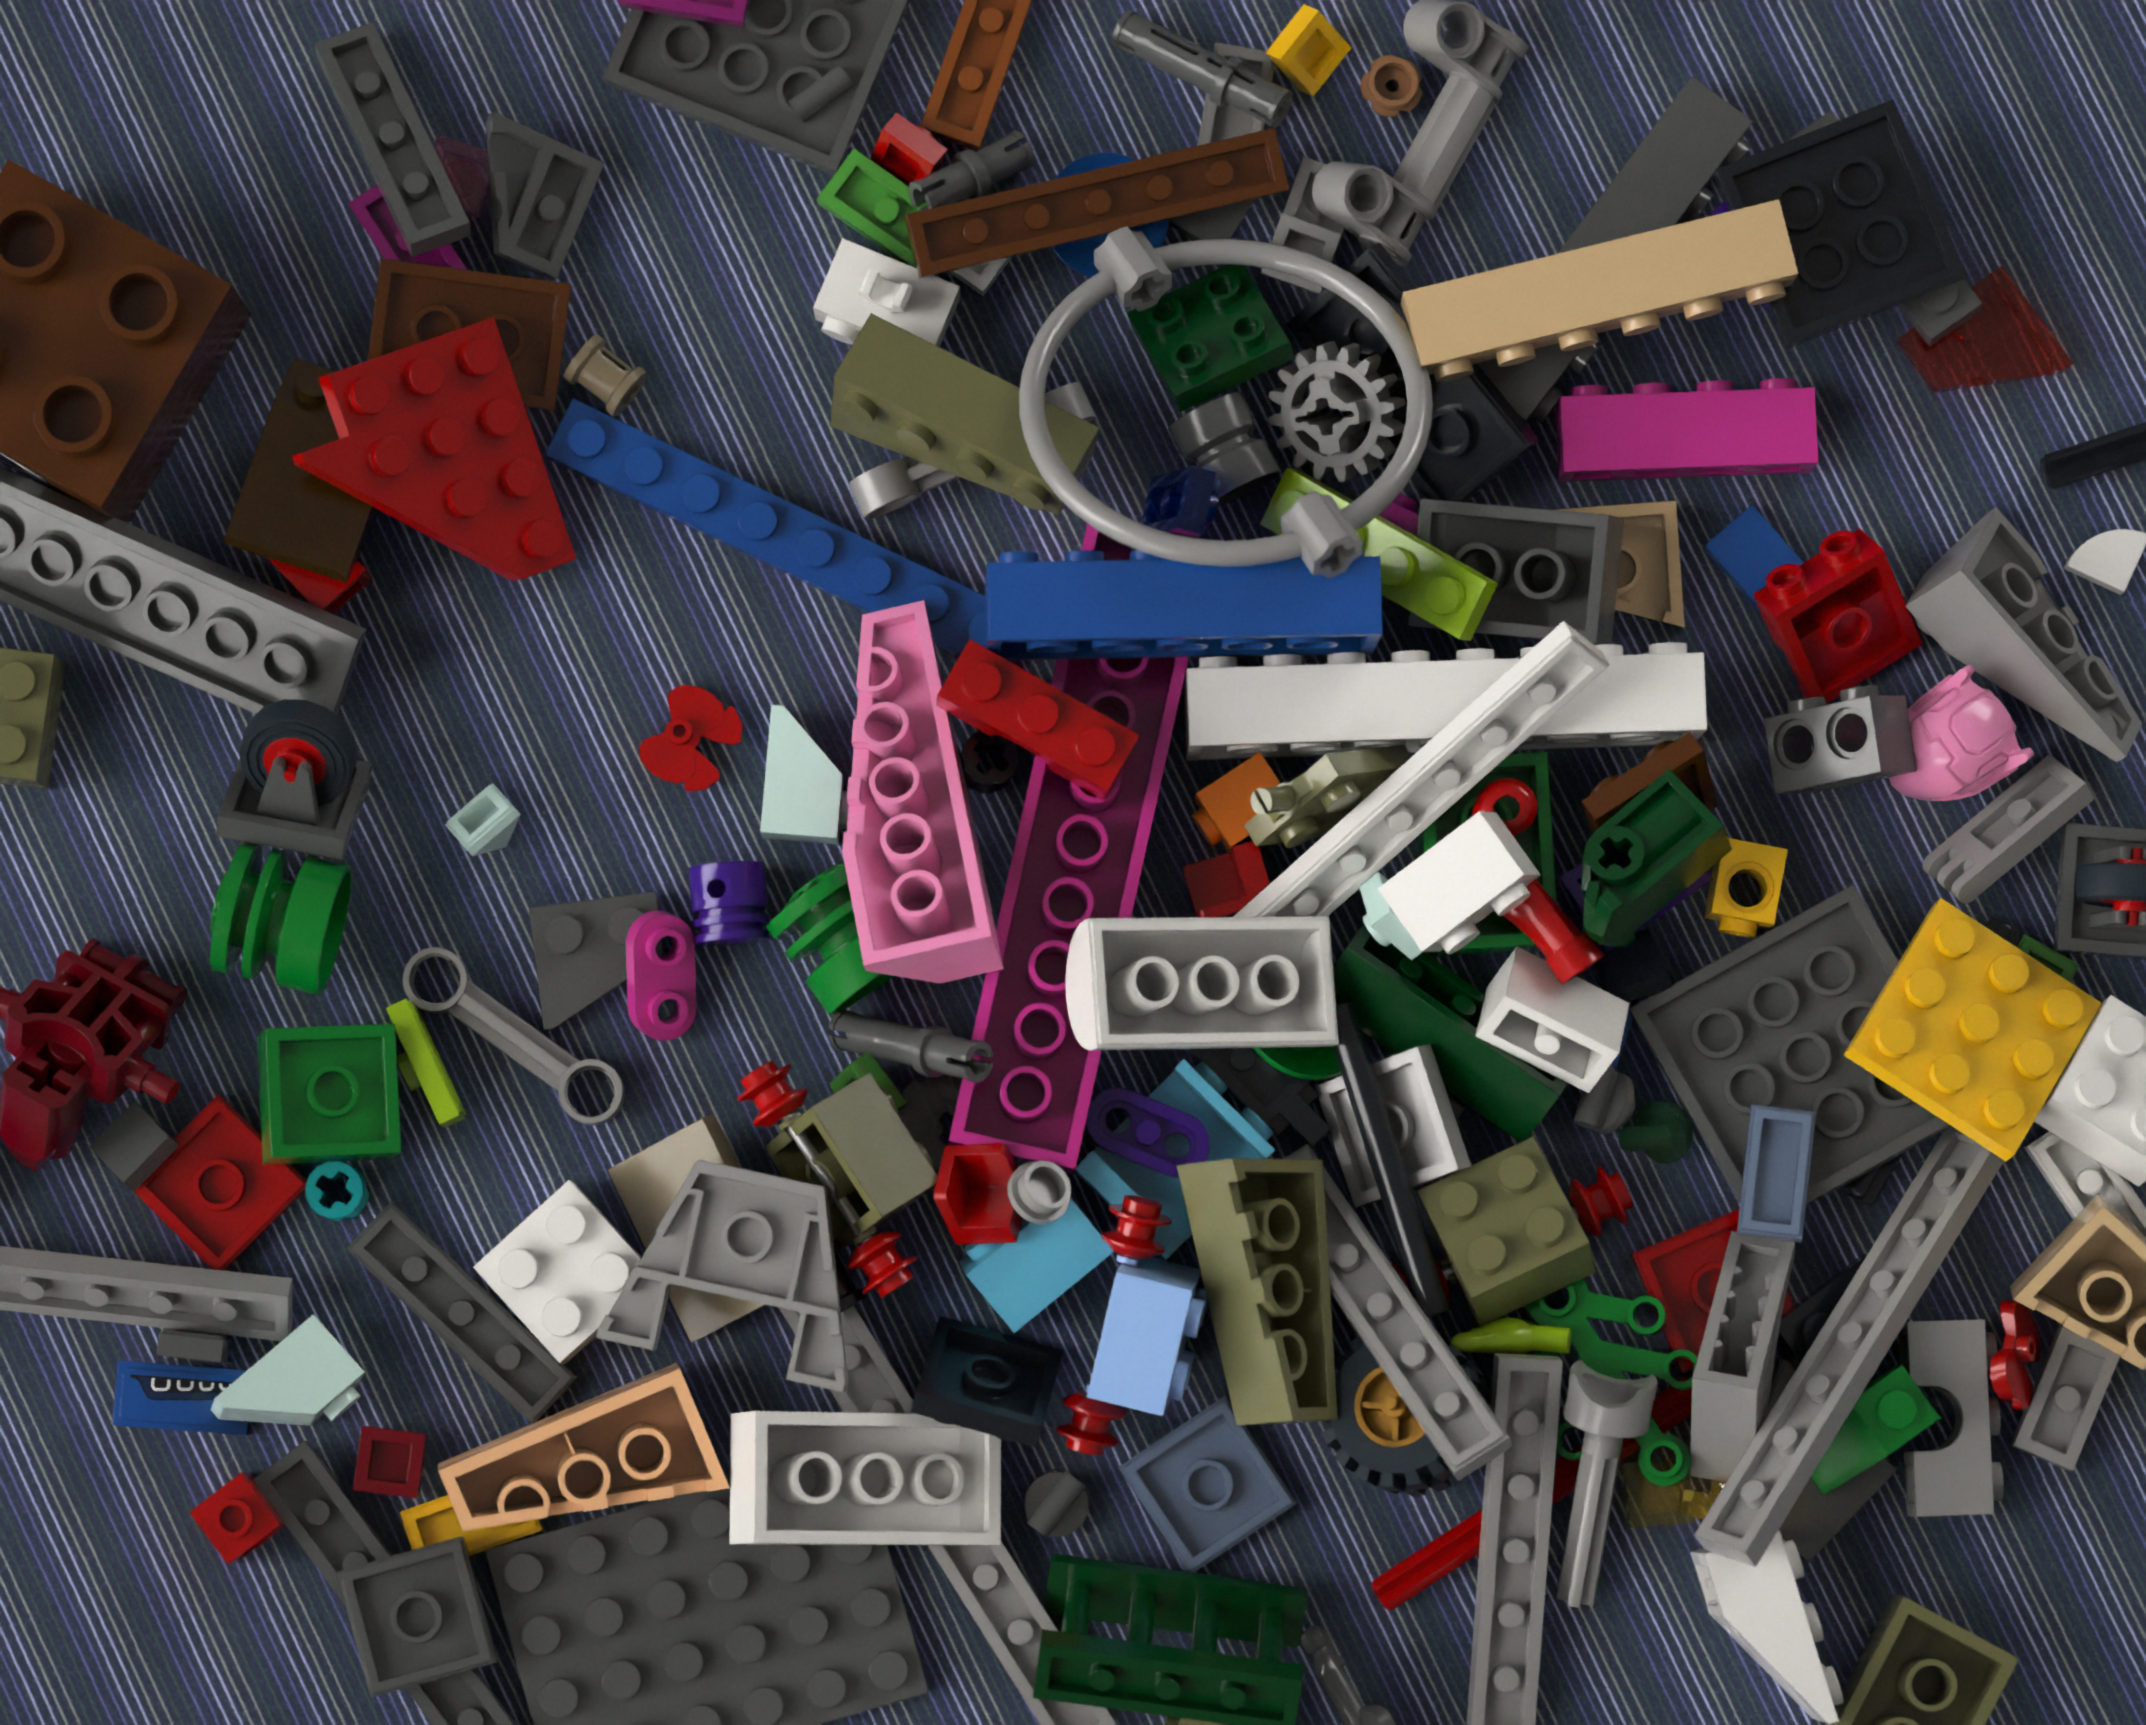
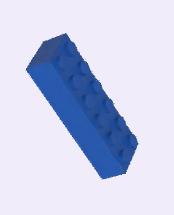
(1176, 608)

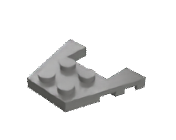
(747, 1241)

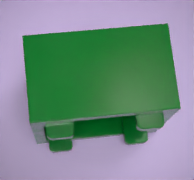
(328, 1094)

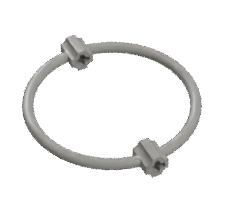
(1315, 524)

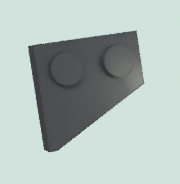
(583, 951)

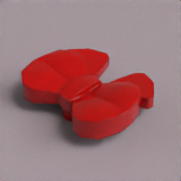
(674, 754)
(2019, 1346)

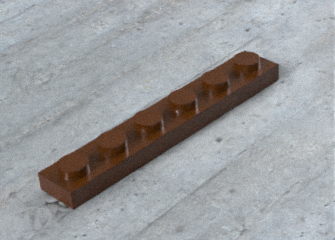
(1096, 203)

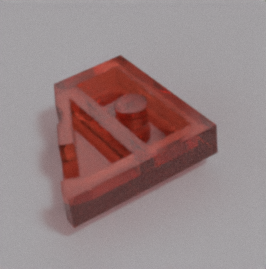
(1992, 347)

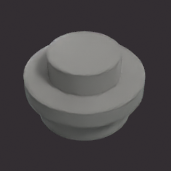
(1039, 1192)

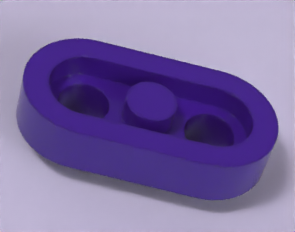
(1148, 1130)

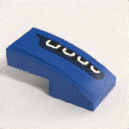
(172, 1397)

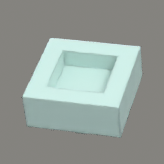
(1382, 920)

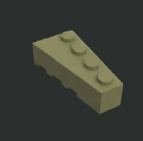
(949, 414)

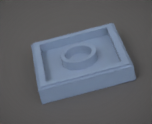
(1207, 1485)

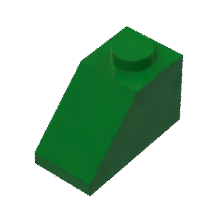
(1880, 1422)

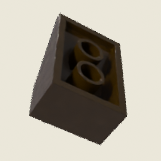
(287, 509)

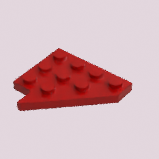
(446, 450)

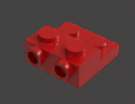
(1837, 615)

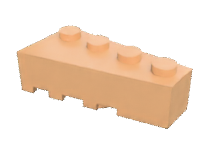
(595, 1455)

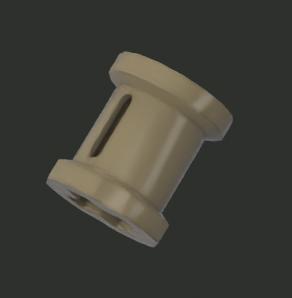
(605, 375)

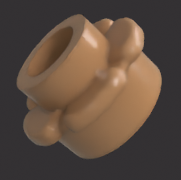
(1394, 69)

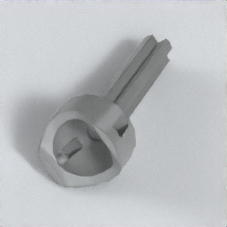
(1607, 1413)

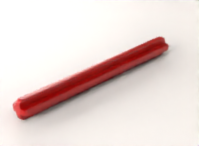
(1463, 1540)

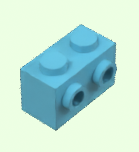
(1037, 1269)

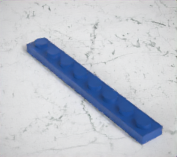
(762, 524)

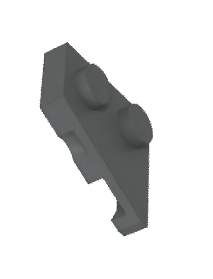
(535, 194)

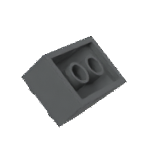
(1544, 561)

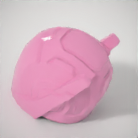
(1959, 741)

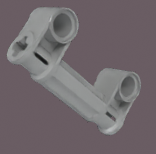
(1476, 59)

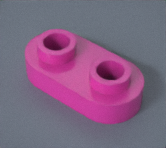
(660, 978)

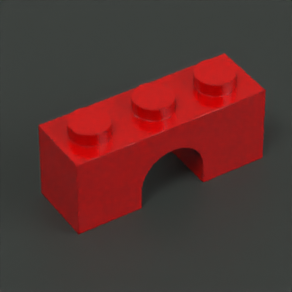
(1037, 716)

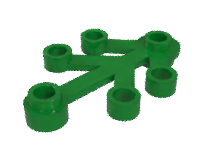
(1613, 1359)

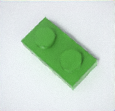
(871, 204)

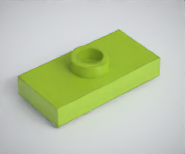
(423, 1065)

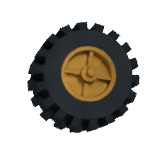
(1379, 1433)

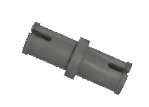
(973, 173)

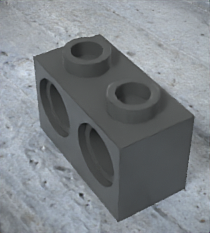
(1839, 743)

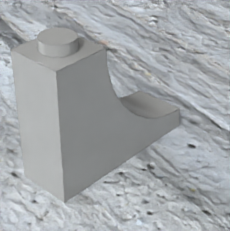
(1738, 1353)

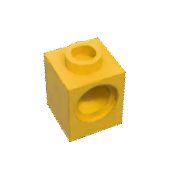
(1762, 863)

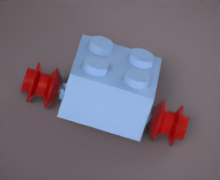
(1144, 1331)

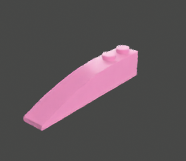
(910, 819)

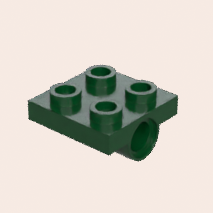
(1211, 336)

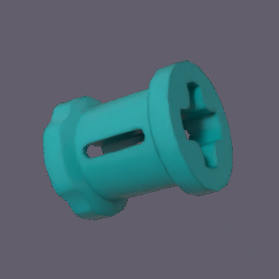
(318, 1197)

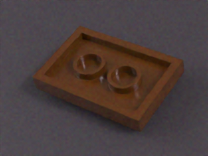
(431, 300)

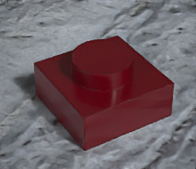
(390, 1462)

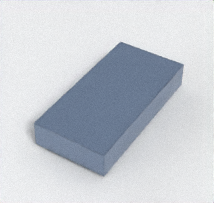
(1776, 1173)

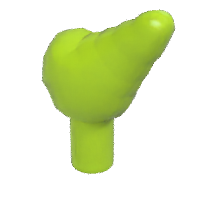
(1513, 1337)

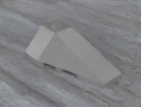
(1998, 617)

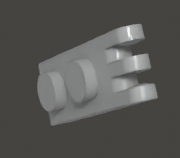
(2008, 829)

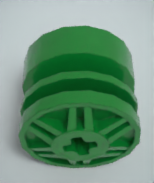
(280, 917)
(829, 924)

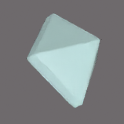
(485, 822)

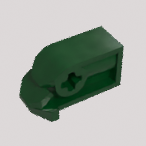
(1667, 844)

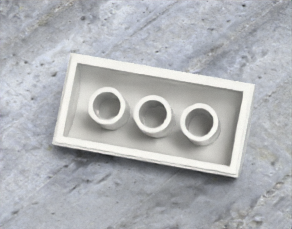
(1202, 983)

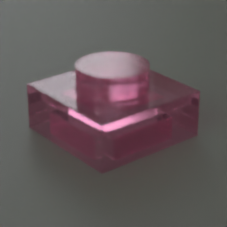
(467, 172)

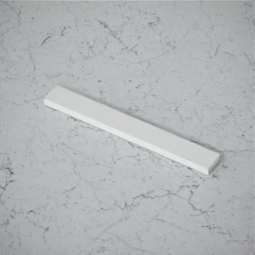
(1433, 778)

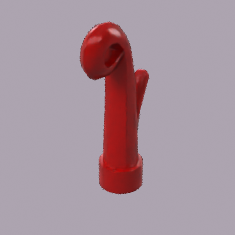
(1539, 916)

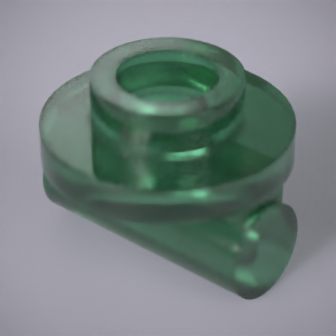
(1660, 1132)

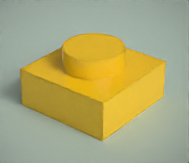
(1308, 50)

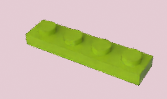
(1411, 569)

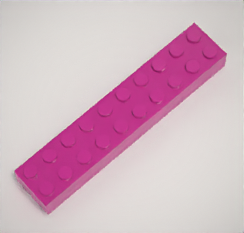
(1068, 864)

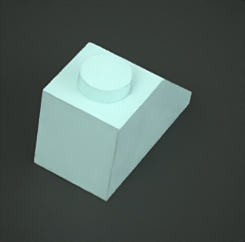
(801, 786)
(294, 1381)

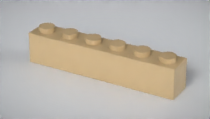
(1601, 289)

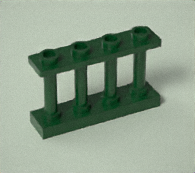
(1165, 1678)

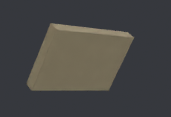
(647, 1190)

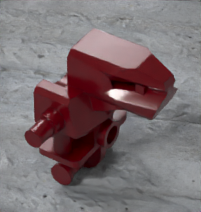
(79, 1043)

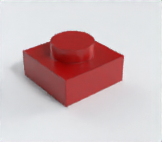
(907, 150)

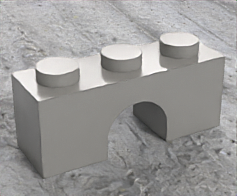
(1959, 1472)

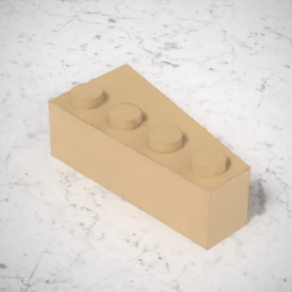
(2093, 1281)

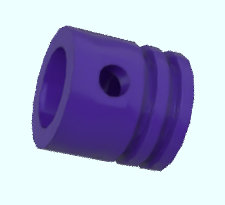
(729, 903)

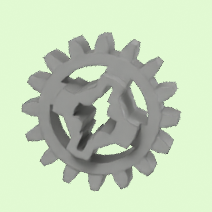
(1345, 385)

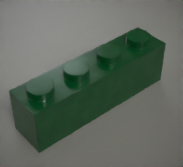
(1425, 1003)

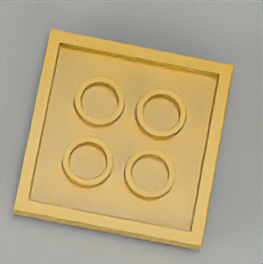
(1973, 1029)

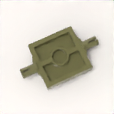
(1320, 796)

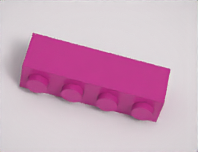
(1686, 432)

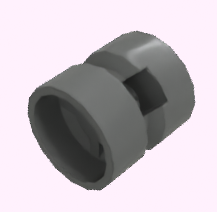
(1221, 442)

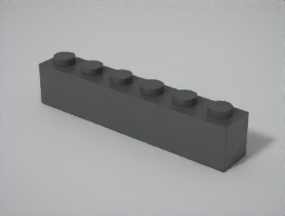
(1651, 191)

